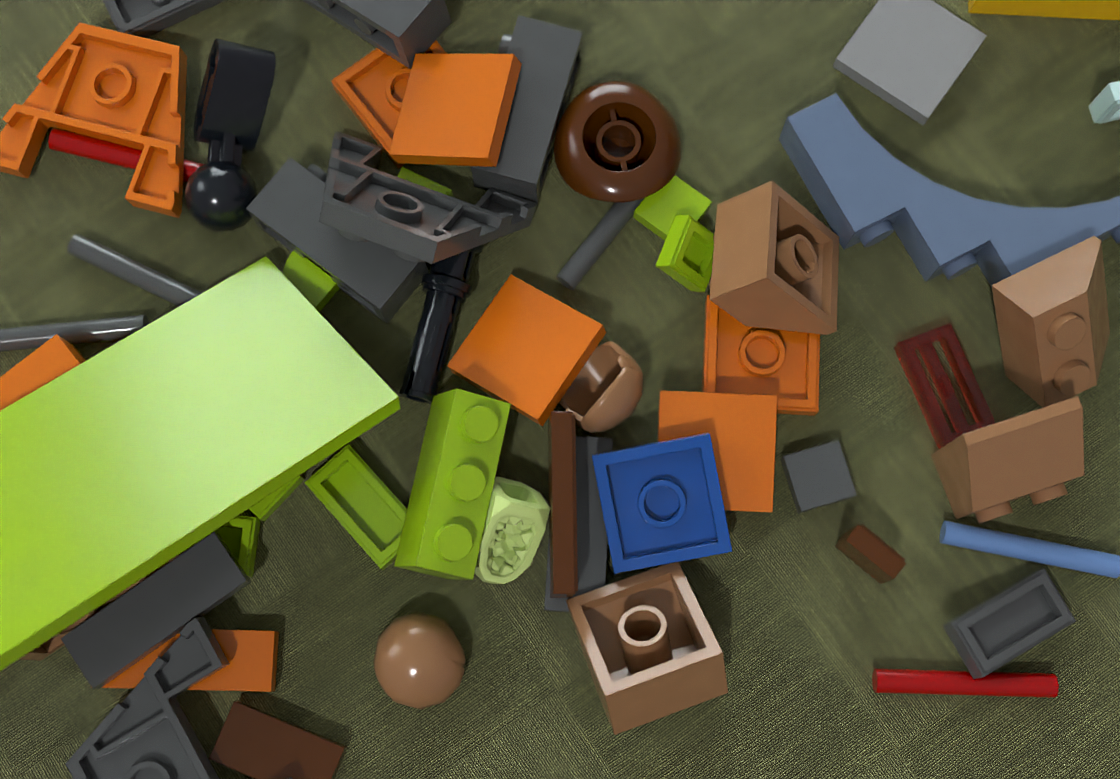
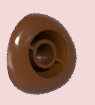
(617, 143)

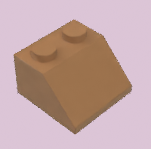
(775, 263)
(1055, 323)
(1013, 461)
(648, 647)

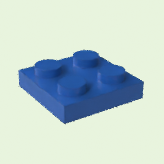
(662, 503)

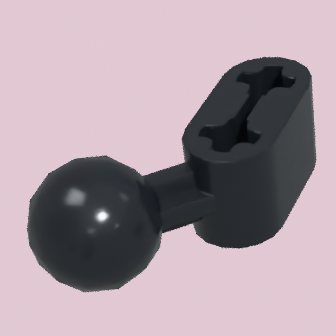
(230, 121)

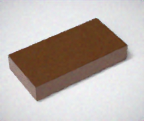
(273, 747)

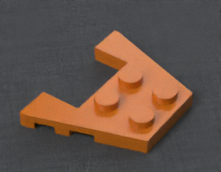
(115, 92)

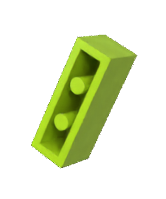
(453, 485)

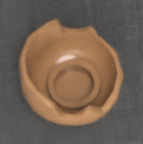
(605, 389)
(419, 660)

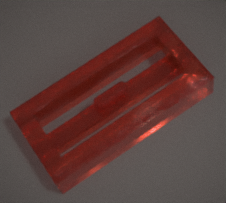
(924, 394)

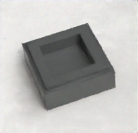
(818, 477)

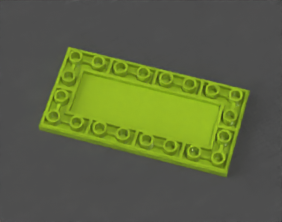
(167, 444)

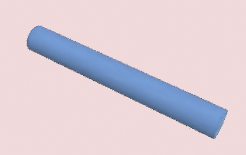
(1030, 549)

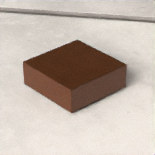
(871, 553)

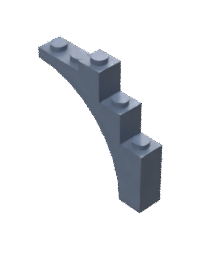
(873, 194)

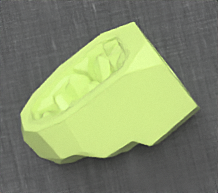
(511, 531)

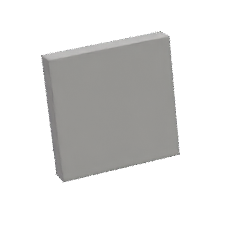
(909, 54)

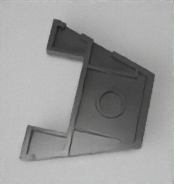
(405, 215)
(148, 730)

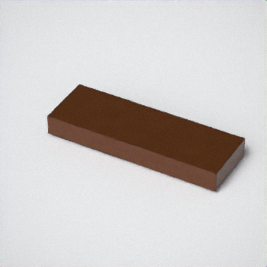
(562, 504)

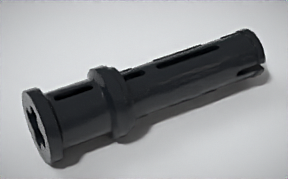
(445, 290)

